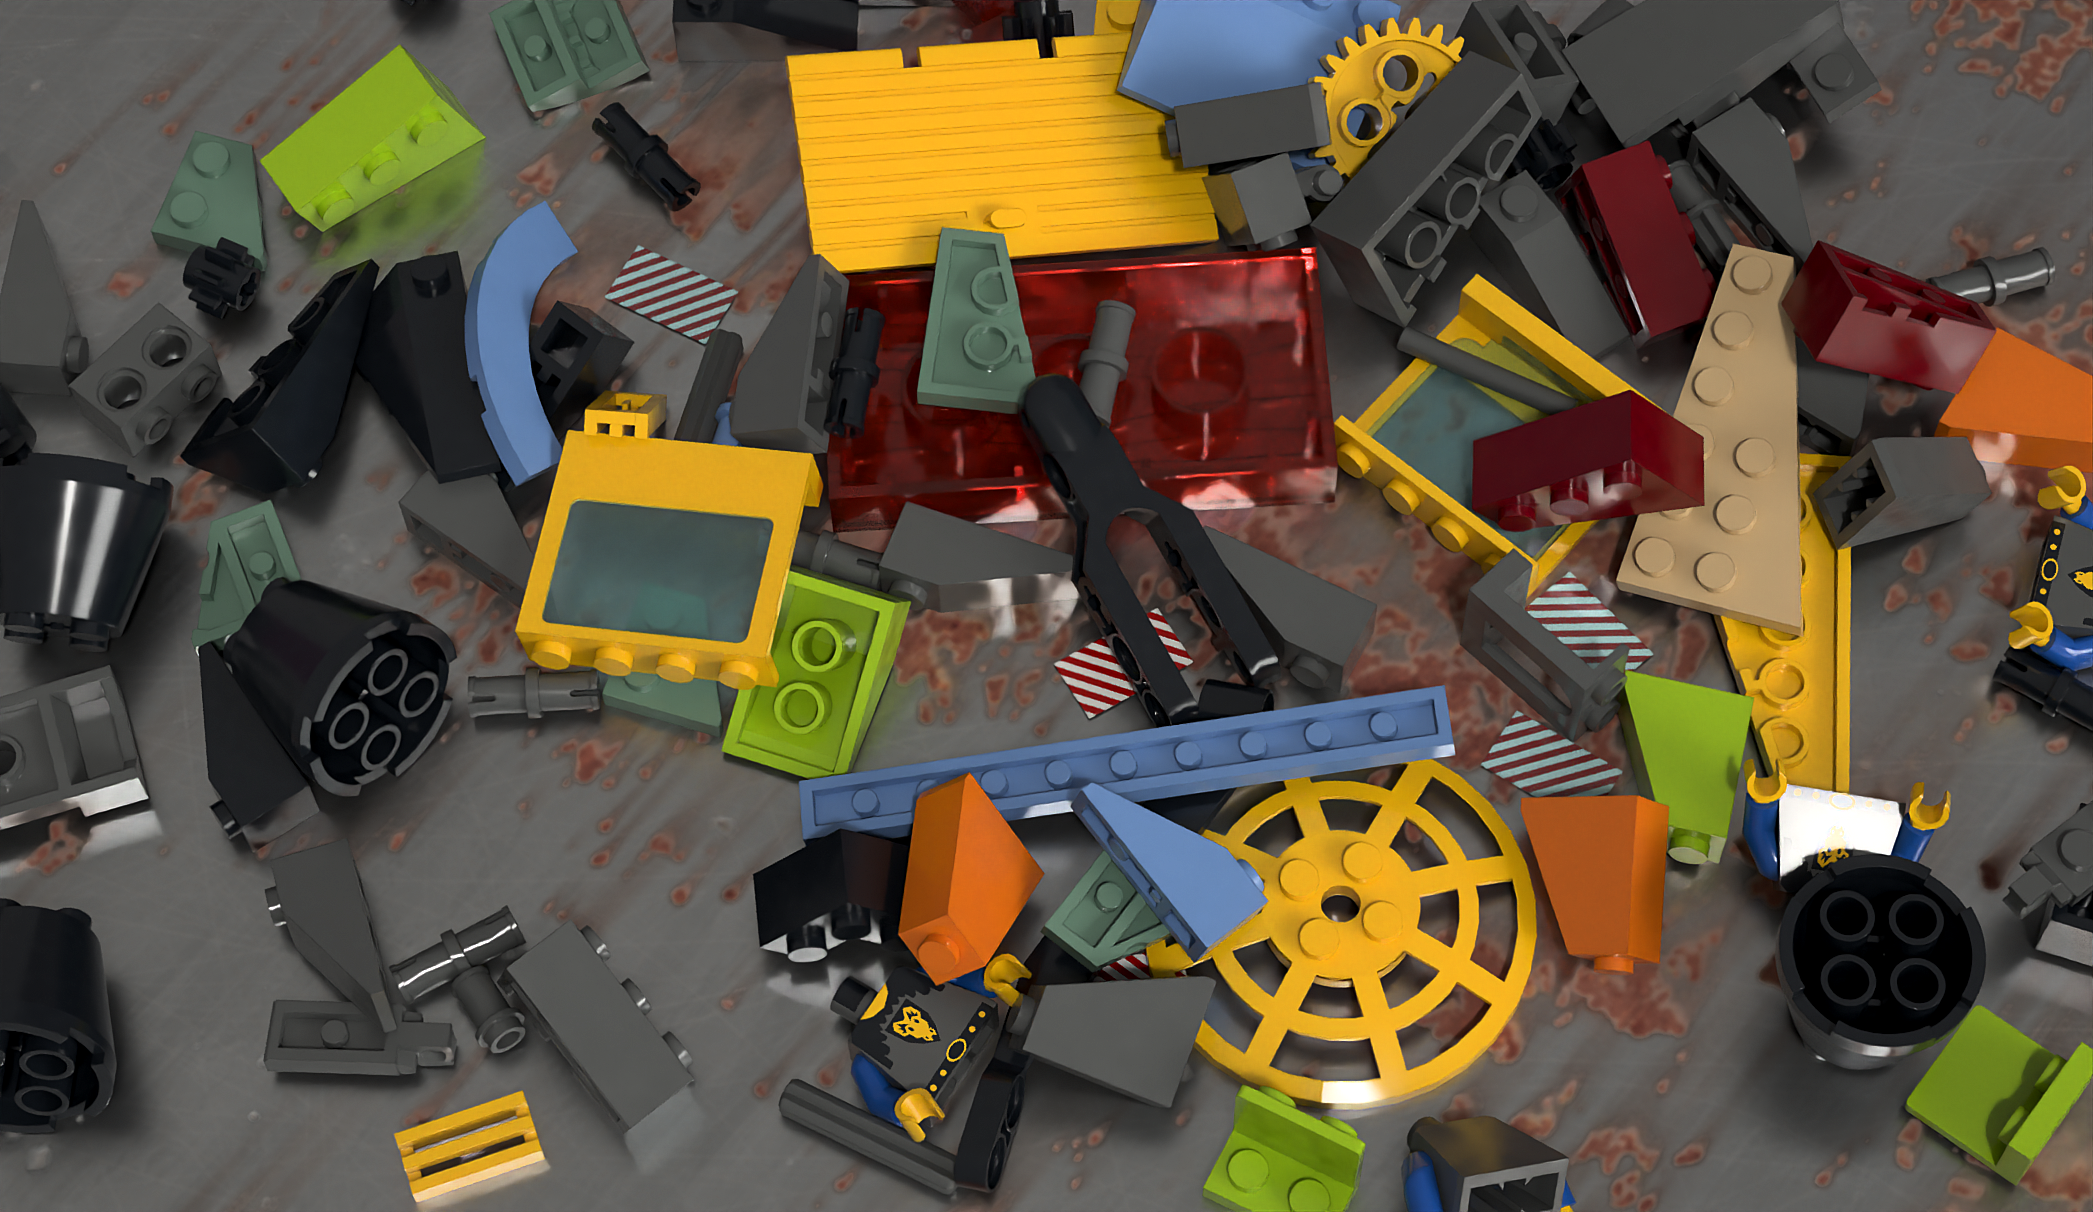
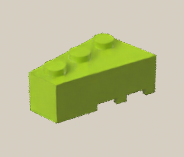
(370, 141)

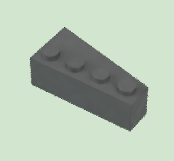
(1424, 184)

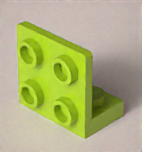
(1999, 1092)
(1285, 1158)

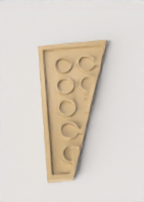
(1740, 395)

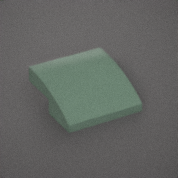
(567, 48)

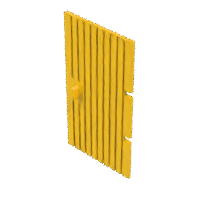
(986, 146)

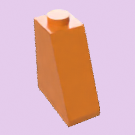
(2024, 408)
(1603, 874)
(962, 880)

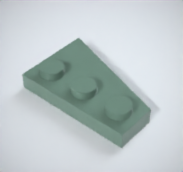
(975, 329)

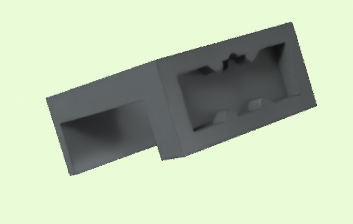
(1497, 612)

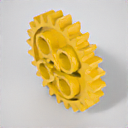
(1360, 83)

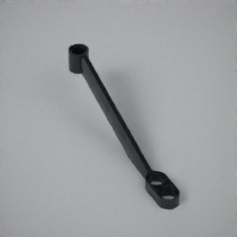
(1002, 1084)

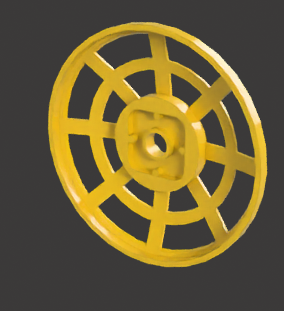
(1369, 944)

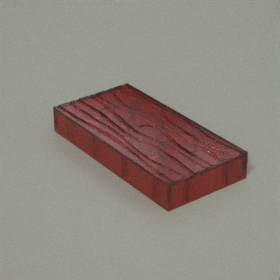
(1214, 411)

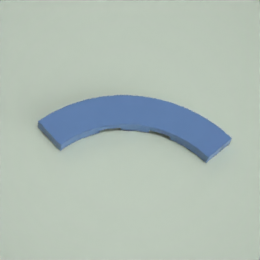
(498, 339)

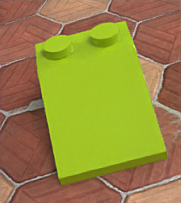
(832, 665)

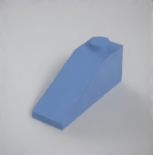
(1179, 874)

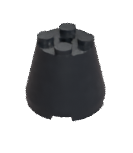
(75, 547)
(342, 680)
(1877, 961)
(52, 1019)

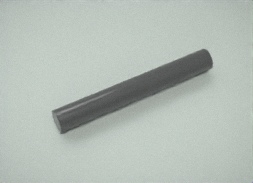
(1484, 372)

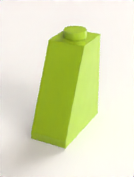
(1688, 756)

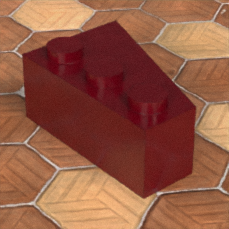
(1641, 243)
(1885, 321)
(1588, 466)

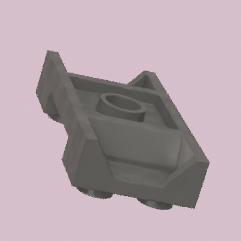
(68, 749)

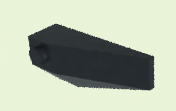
(420, 369)
(293, 407)

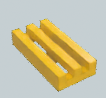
(638, 409)
(460, 1123)

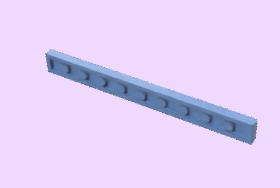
(1147, 762)

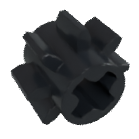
(1038, 21)
(1545, 155)
(221, 277)

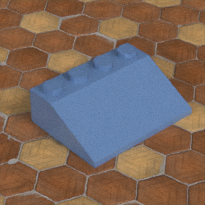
(1240, 47)

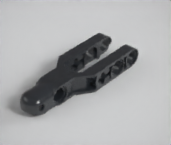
(1095, 487)

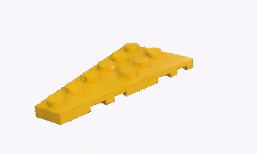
(1805, 680)

